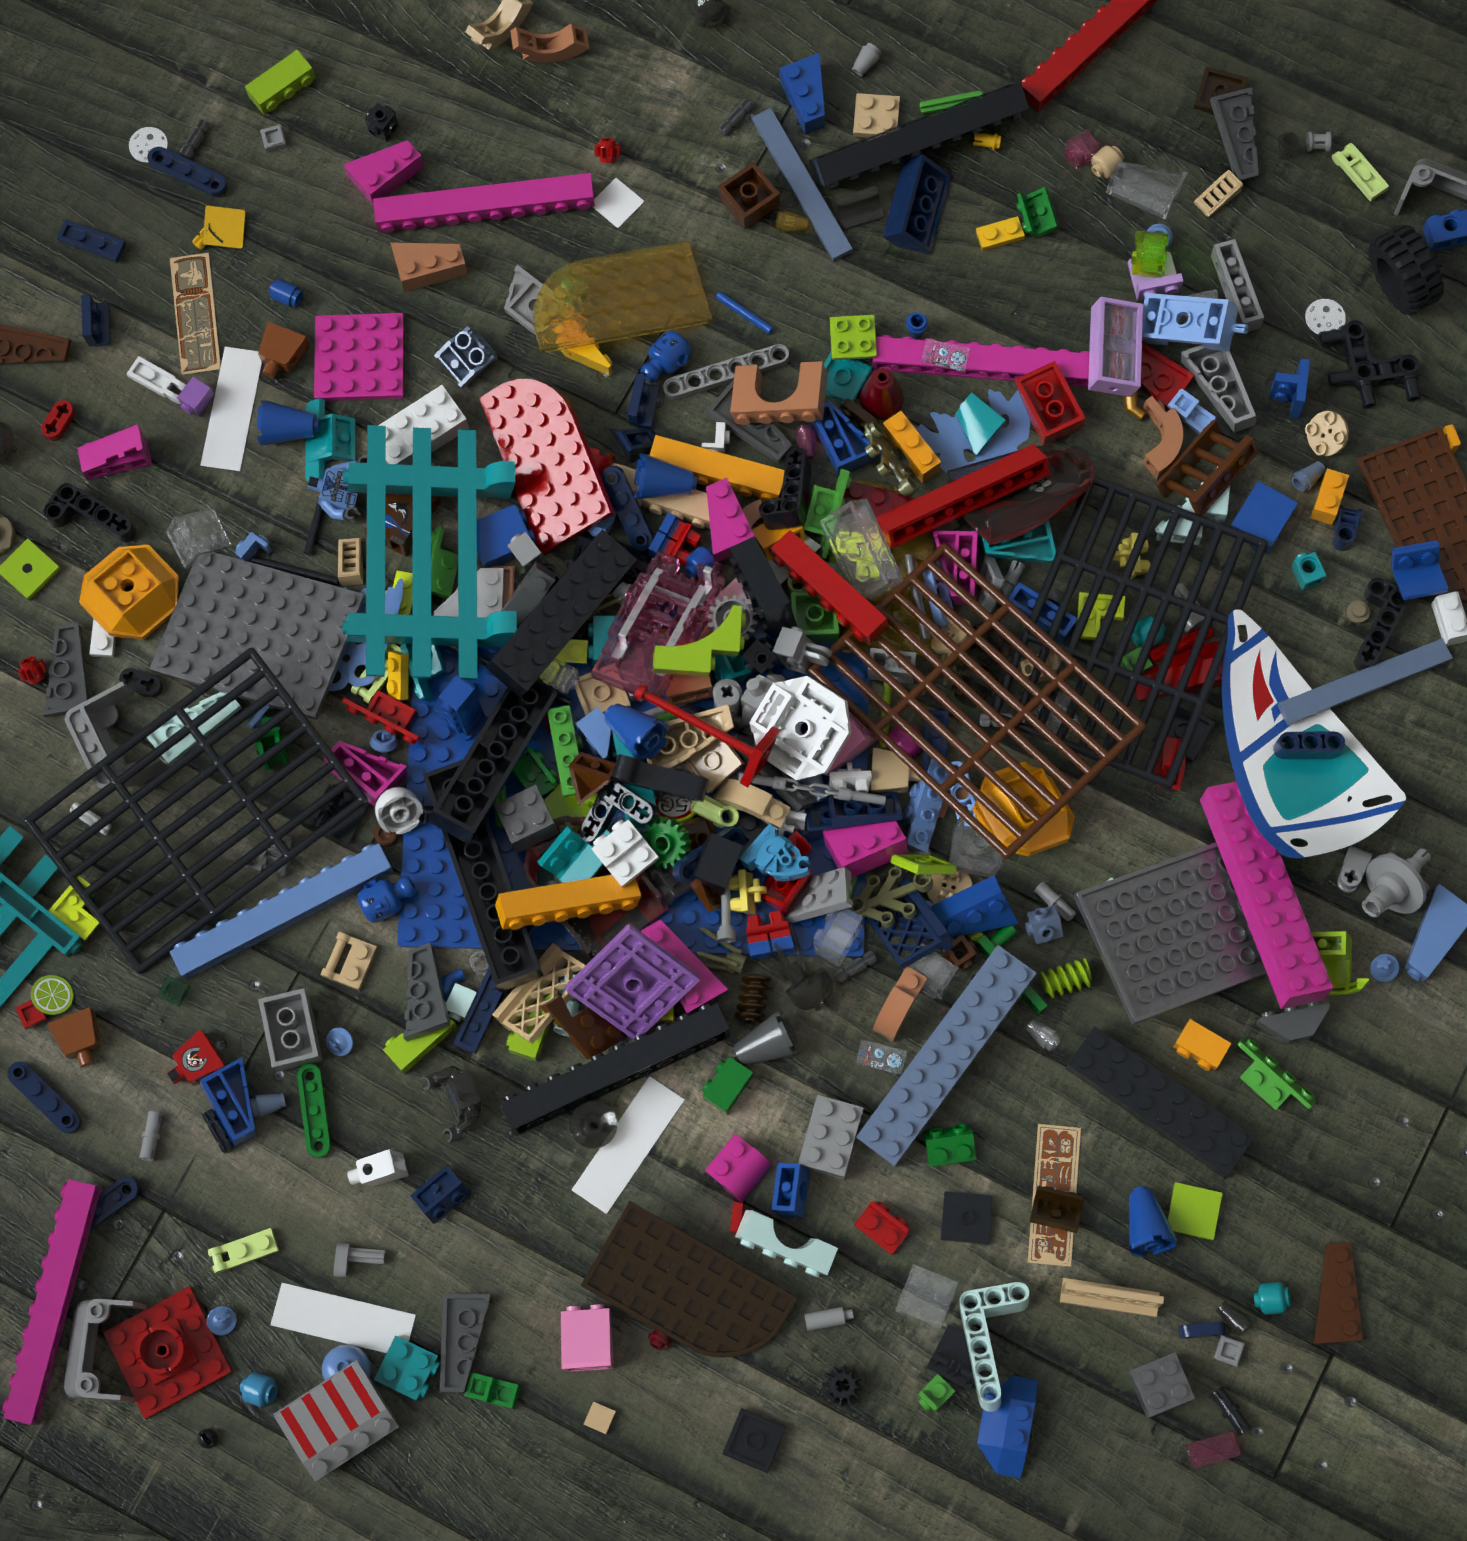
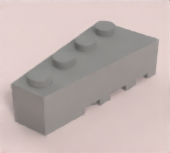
(1222, 385)

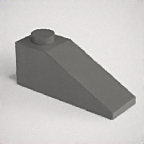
(530, 591)

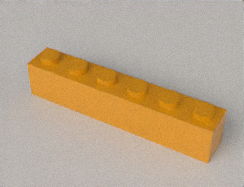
(711, 466)
(565, 901)

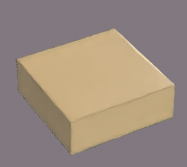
(599, 1418)

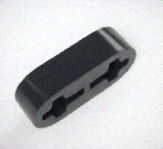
(142, 678)

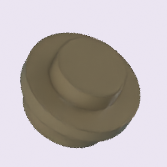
(1358, 611)

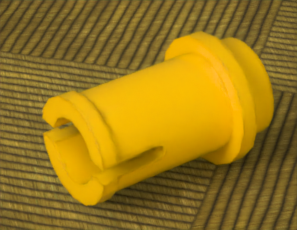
(987, 140)

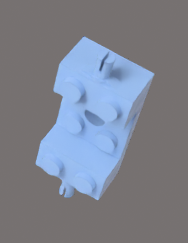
(1209, 322)

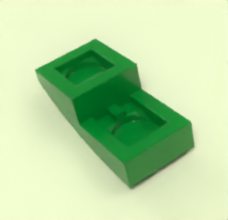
(492, 1390)

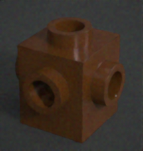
(962, 946)

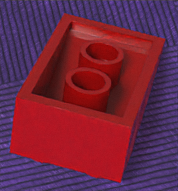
(1050, 403)

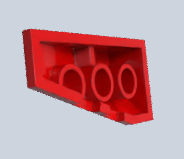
(1176, 670)

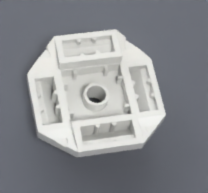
(787, 708)

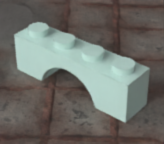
(759, 1232)

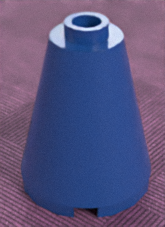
(284, 423)
(661, 478)
(637, 731)
(1148, 1224)

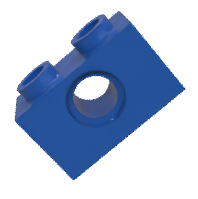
(1439, 237)
(790, 1190)

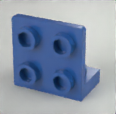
(1418, 570)

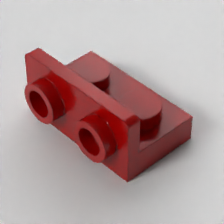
(882, 1227)

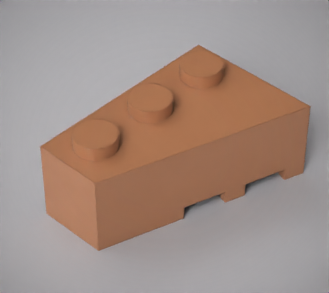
(427, 263)

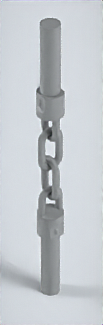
(842, 794)

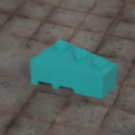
(1032, 547)

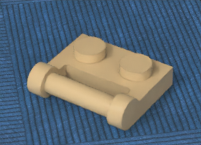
(356, 963)

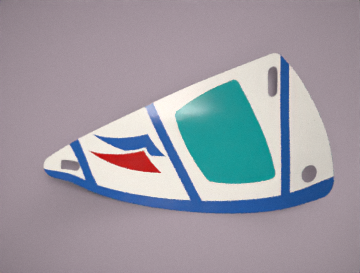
(1294, 795)

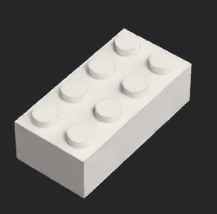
(431, 411)

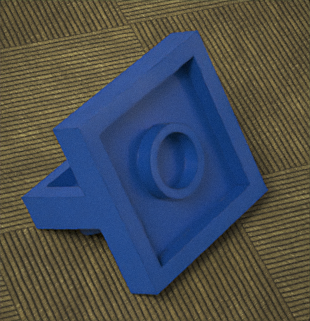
(1292, 387)

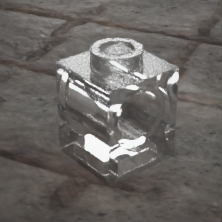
(561, 676)

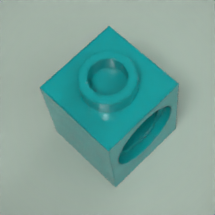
(1305, 579)

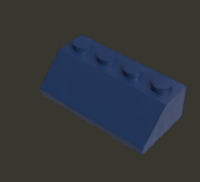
(917, 204)

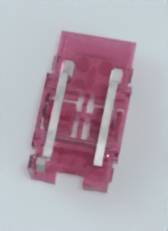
(629, 651)

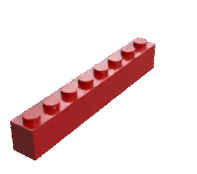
(1081, 50)
(963, 495)

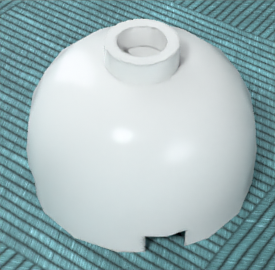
(398, 810)

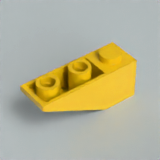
(591, 357)

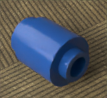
(285, 293)

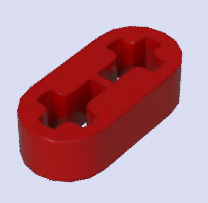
(57, 420)

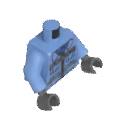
(333, 493)

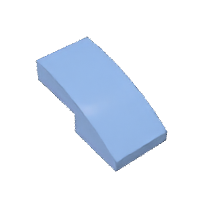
(1190, 412)

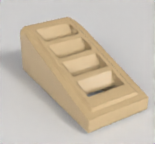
(1227, 178)
(350, 575)

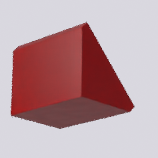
(783, 894)

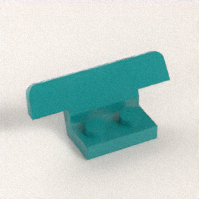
(333, 441)
(571, 857)

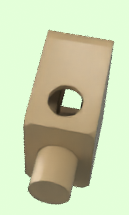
(890, 773)

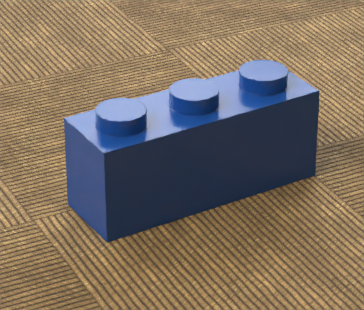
(1025, 599)

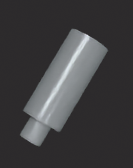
(827, 1318)

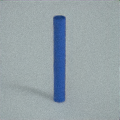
(726, 300)

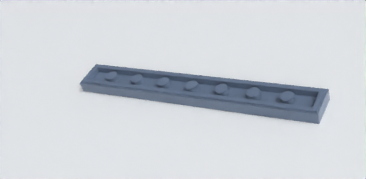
(802, 184)
(1364, 681)

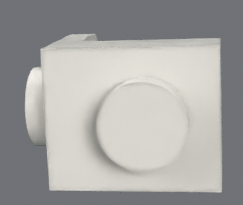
(722, 437)

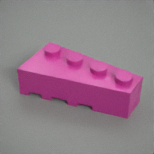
(708, 986)

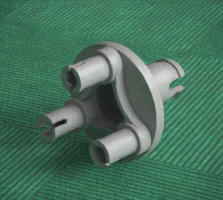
(1396, 884)

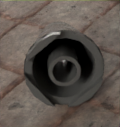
(767, 1041)

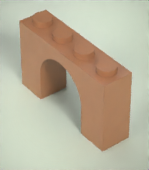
(803, 405)

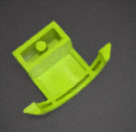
(1336, 955)

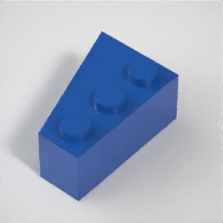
(230, 1100)

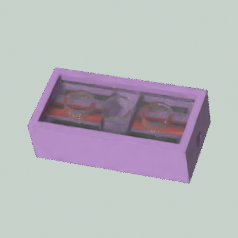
(1115, 346)

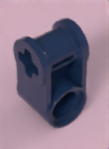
(1346, 524)

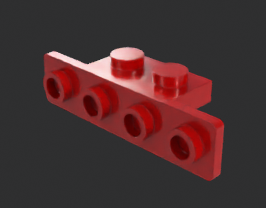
(389, 712)

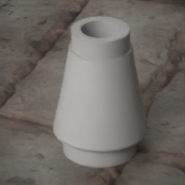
(866, 59)

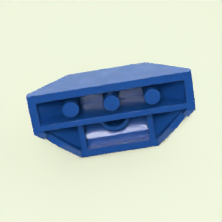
(1007, 1430)

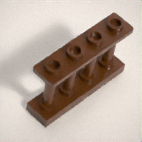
(1220, 479)

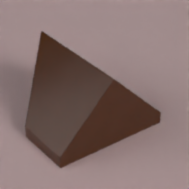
(590, 775)

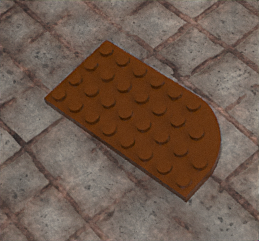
(1423, 499)

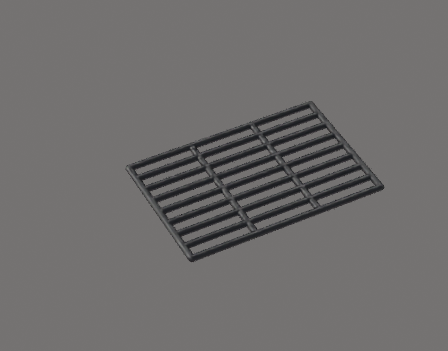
(1091, 660)
(232, 782)

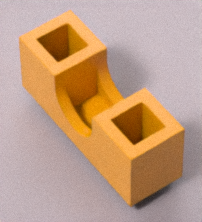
(920, 456)

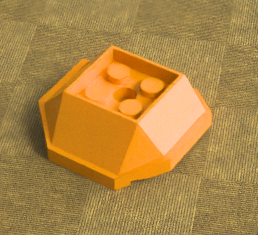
(133, 612)
(1053, 833)

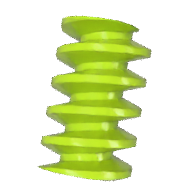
(1066, 979)

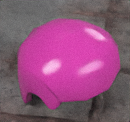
(905, 741)

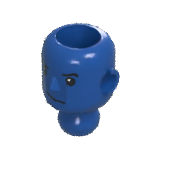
(666, 355)
(383, 898)

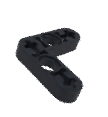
(612, 804)

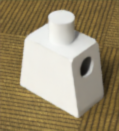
(379, 1168)

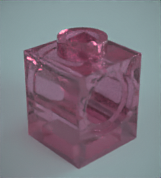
(1080, 149)

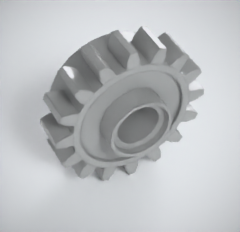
(722, 609)

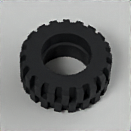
(1406, 269)

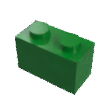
(727, 1085)

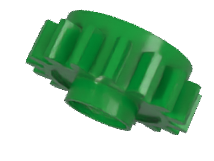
(676, 837)

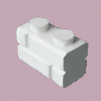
(1450, 618)

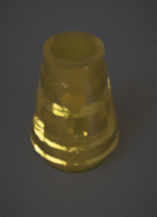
(790, 221)

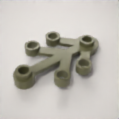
(889, 458)
(887, 896)

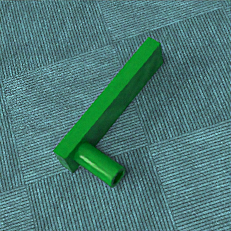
(1000, 938)

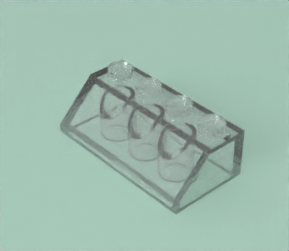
(861, 549)

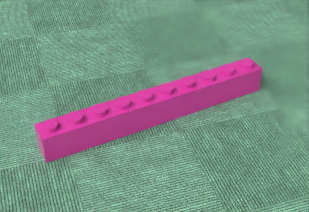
(483, 202)
(984, 361)
(51, 1302)

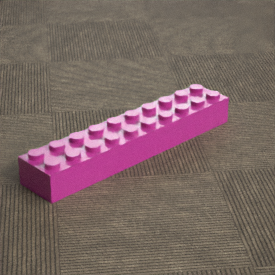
(1266, 900)

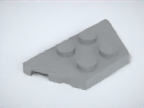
(522, 298)
(823, 895)

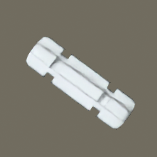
(90, 818)

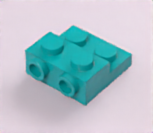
(407, 1368)

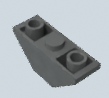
(1294, 1023)

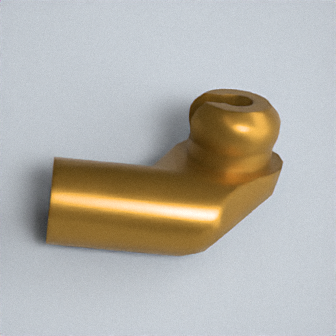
(1131, 407)

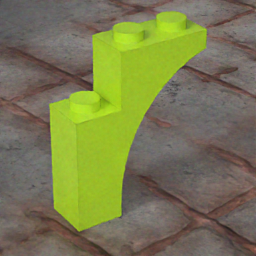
(696, 657)

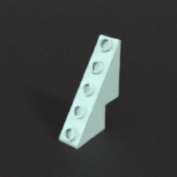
(1216, 512)

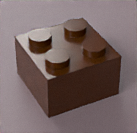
(749, 195)

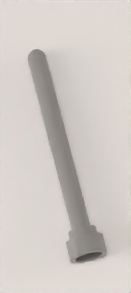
(726, 933)

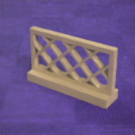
(522, 997)
(1110, 1297)

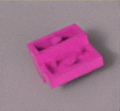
(738, 1167)

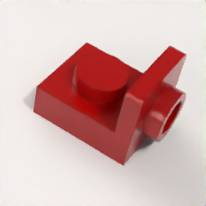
(737, 1215)

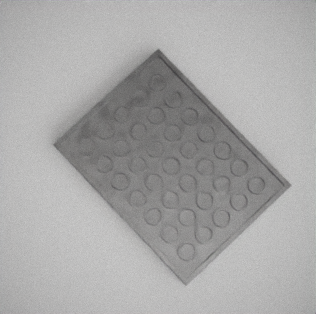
(246, 606)
(1171, 933)

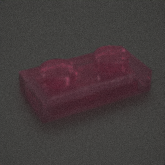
(1213, 1449)

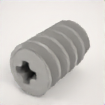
(728, 693)

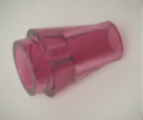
(806, 439)

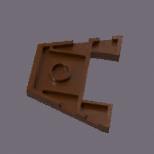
(585, 1028)

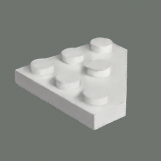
(489, 594)

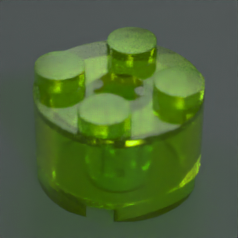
(1150, 254)

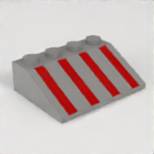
(336, 1420)

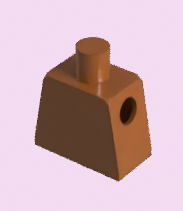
(281, 349)
(77, 1035)

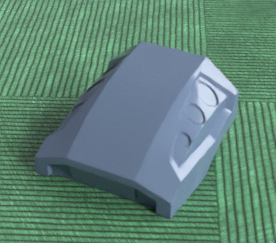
(466, 355)

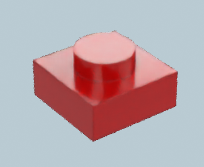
(30, 1015)

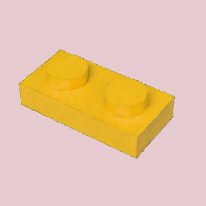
(1000, 233)
(398, 675)

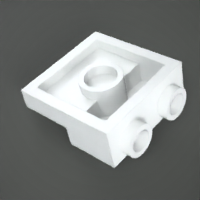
(624, 852)

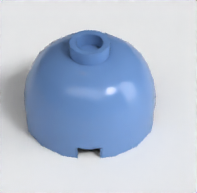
(343, 1356)

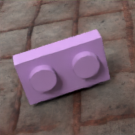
(1168, 284)

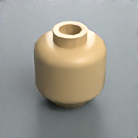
(1106, 161)

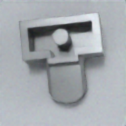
(798, 651)

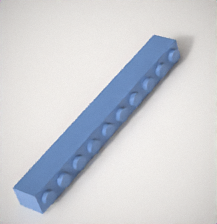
(281, 911)

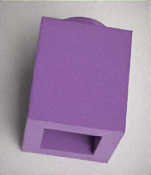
(195, 397)

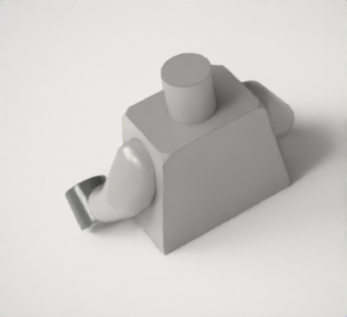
(753, 696)

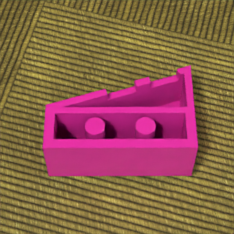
(384, 170)
(115, 453)
(726, 519)
(968, 547)
(370, 772)
(865, 846)

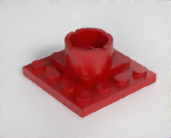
(191, 1357)

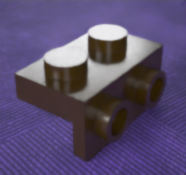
(1057, 1209)

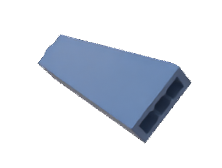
(1438, 931)

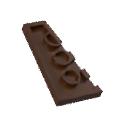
(28, 346)
(1338, 1305)

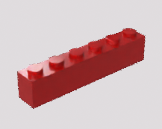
(829, 587)

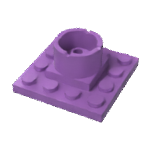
(632, 982)

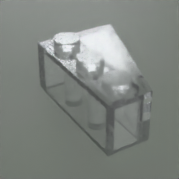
(1146, 188)

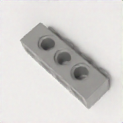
(1237, 283)

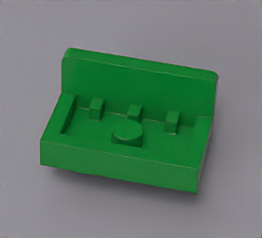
(1037, 213)
(533, 772)
(950, 1145)

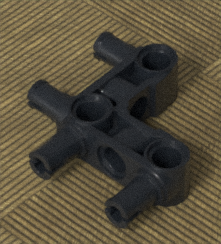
(1379, 372)

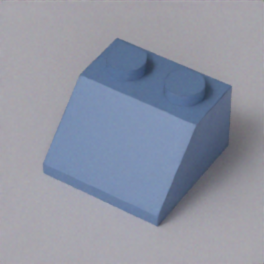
(597, 734)

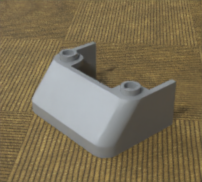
(1435, 174)
(88, 728)
(79, 1378)

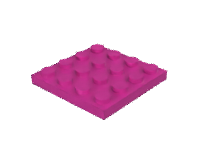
(359, 357)

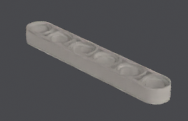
(725, 368)

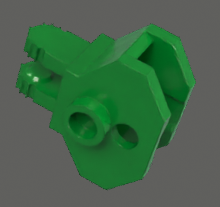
(270, 740)

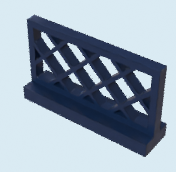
(929, 923)

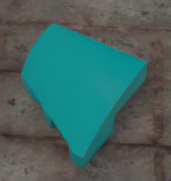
(978, 422)

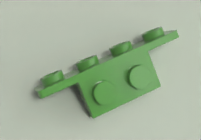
(823, 503)
(443, 566)
(566, 745)
(1270, 1080)

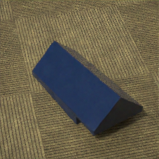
(852, 813)

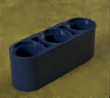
(1317, 739)

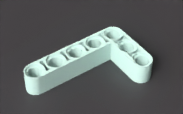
(981, 1338)

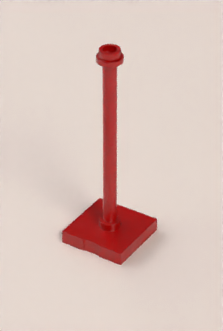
(758, 754)

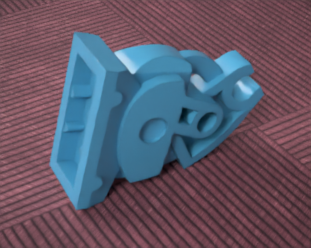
(772, 856)

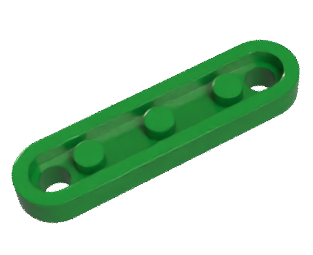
(314, 1110)

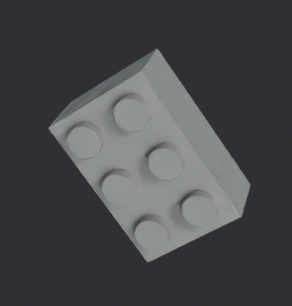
(290, 1030)
(830, 1137)

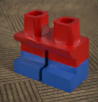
(673, 537)
(758, 936)

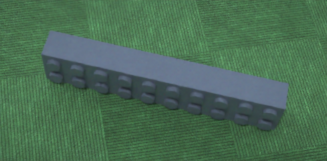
(946, 1056)

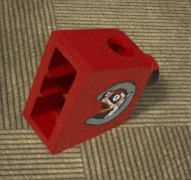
(195, 1060)

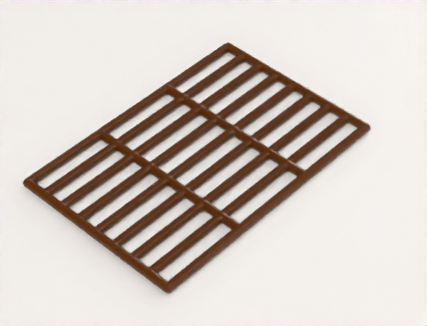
(1007, 727)

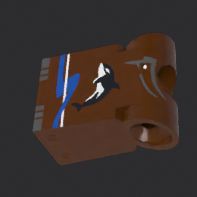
(399, 521)

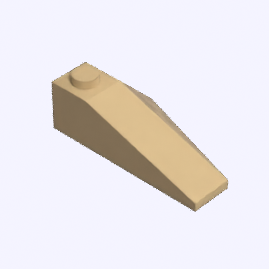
(687, 740)

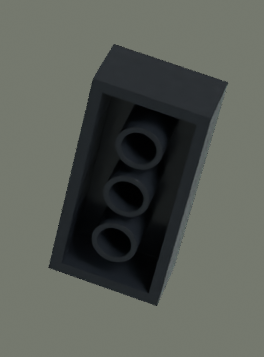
(761, 587)

